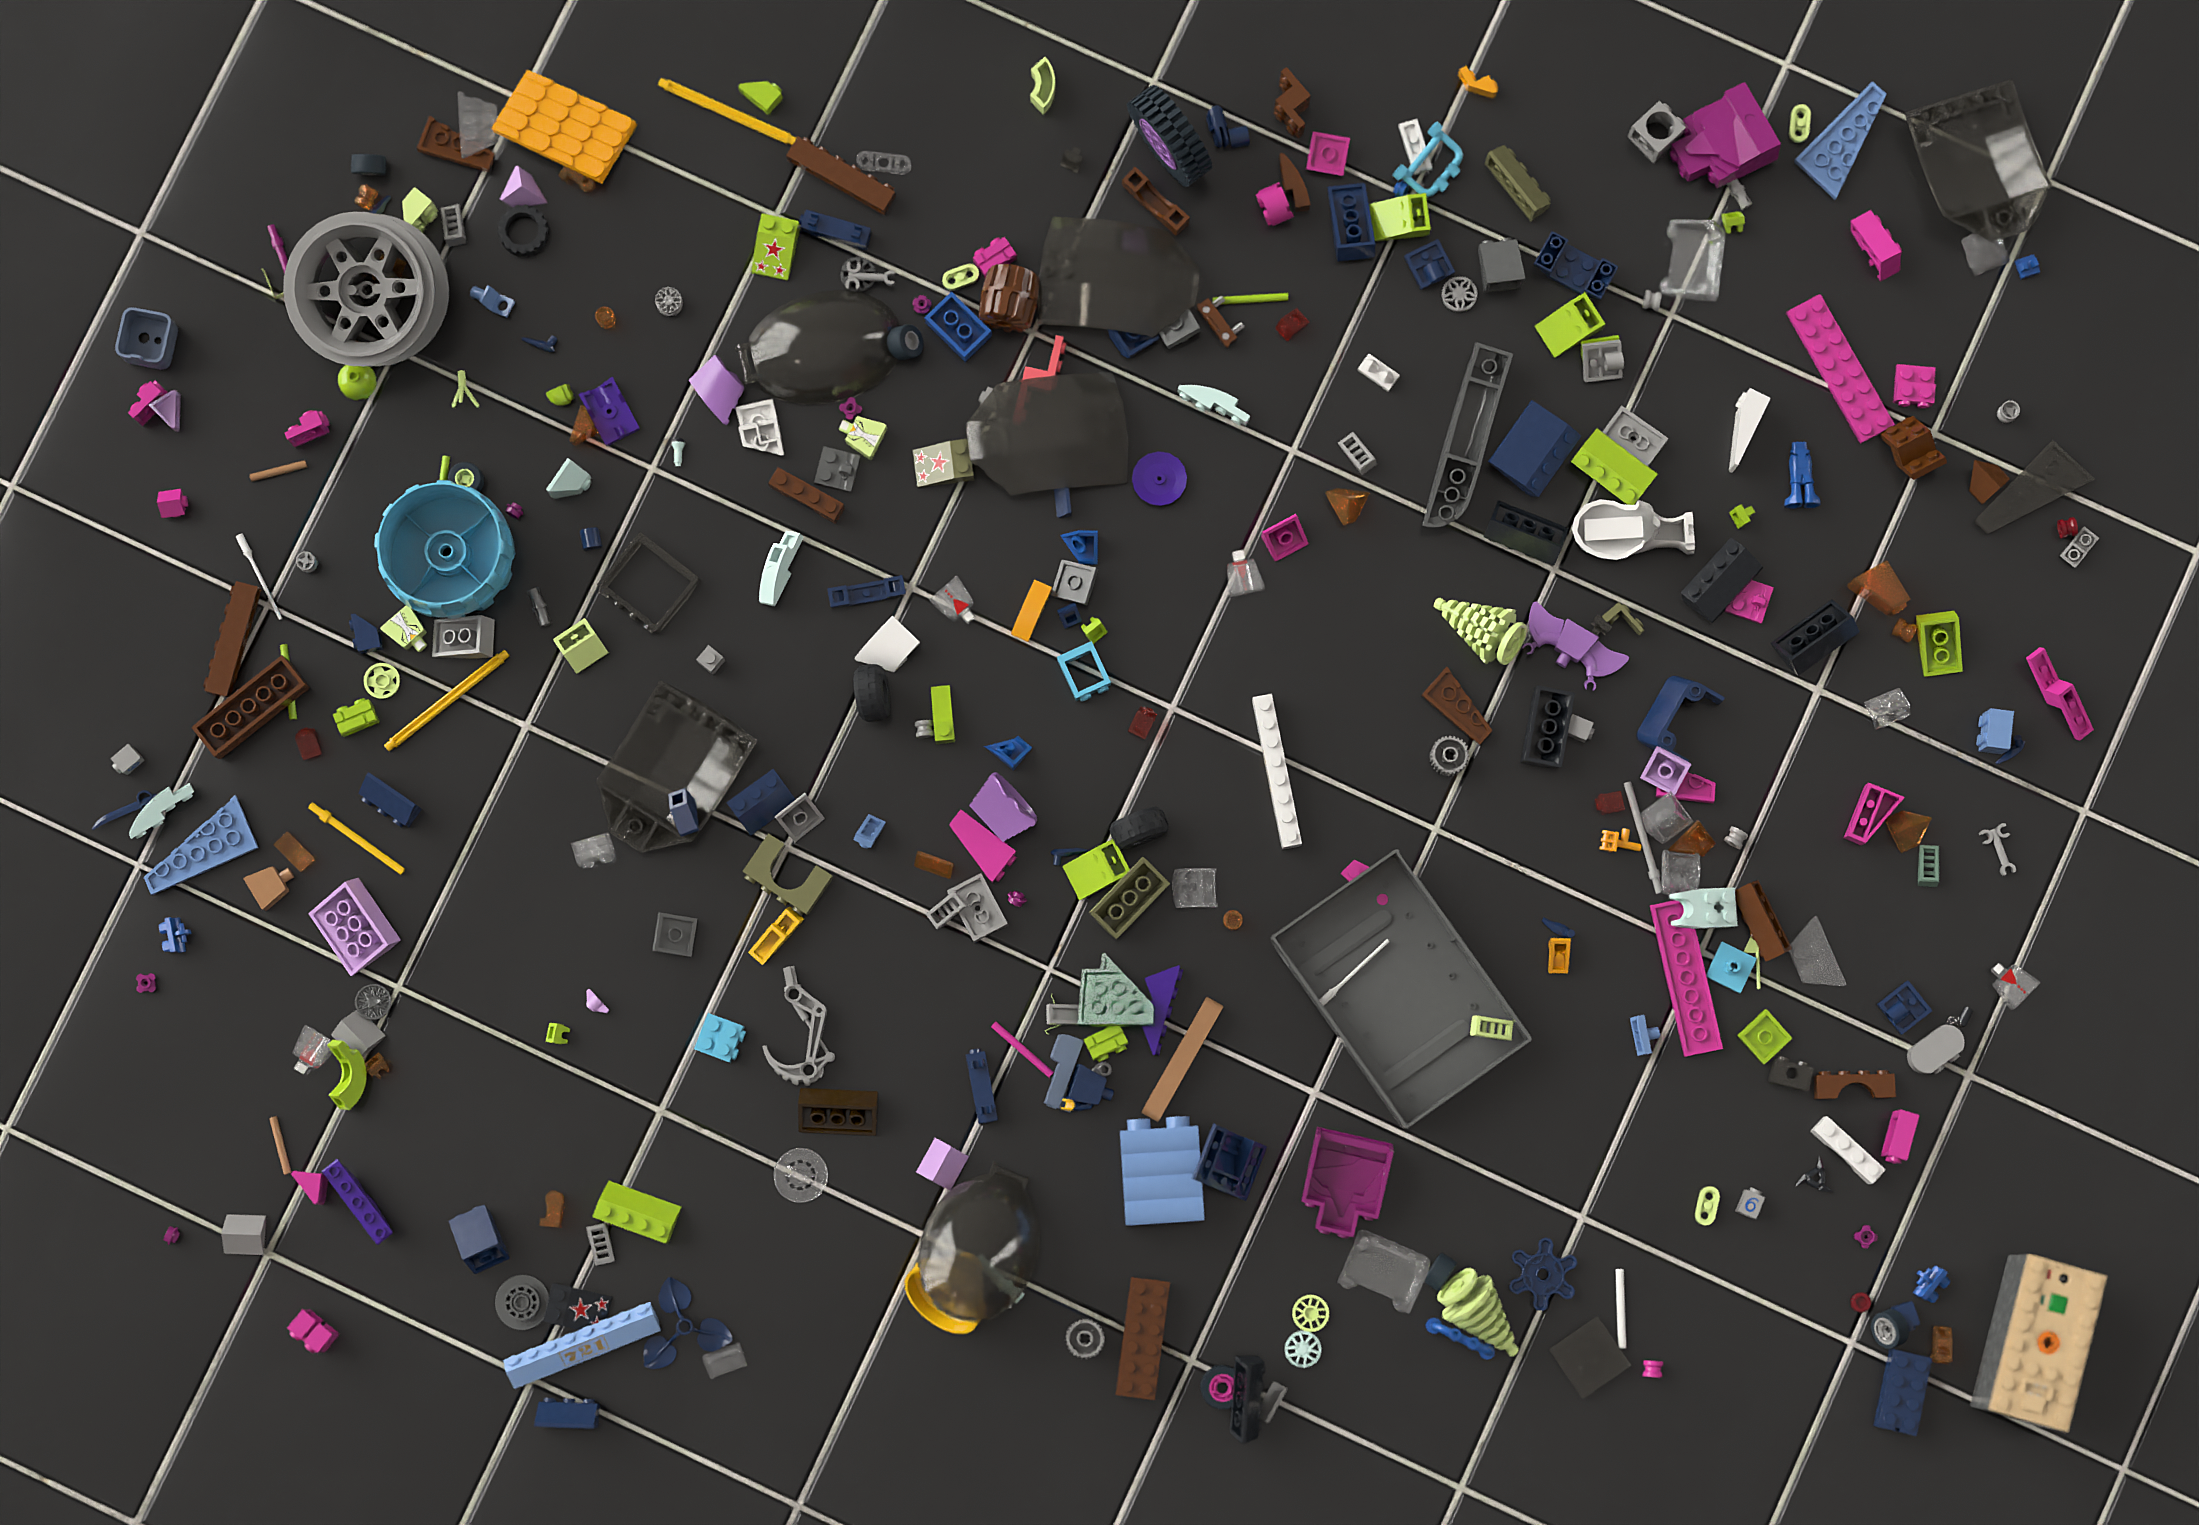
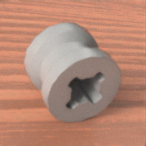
(1652, 300)
(303, 561)
(924, 729)
(1736, 837)

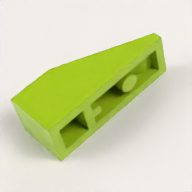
(942, 714)

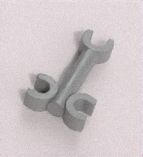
(854, 276)
(1995, 835)

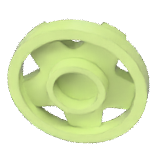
(382, 681)

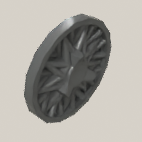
(373, 1002)

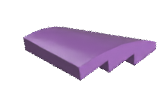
(717, 388)

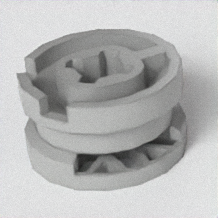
(669, 301)

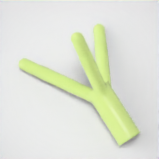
(462, 387)

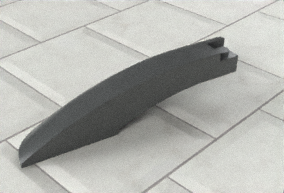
(1467, 435)

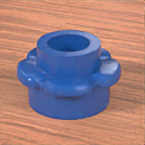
(1401, 189)

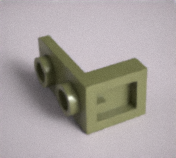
(1612, 615)

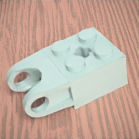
(1707, 908)

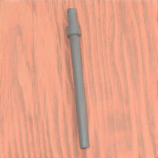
(1653, 873)

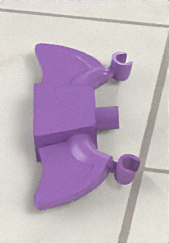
(1573, 644)

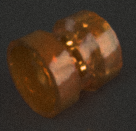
(366, 197)
(1904, 630)

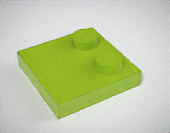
(1764, 1036)

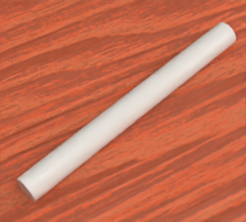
(1620, 1308)

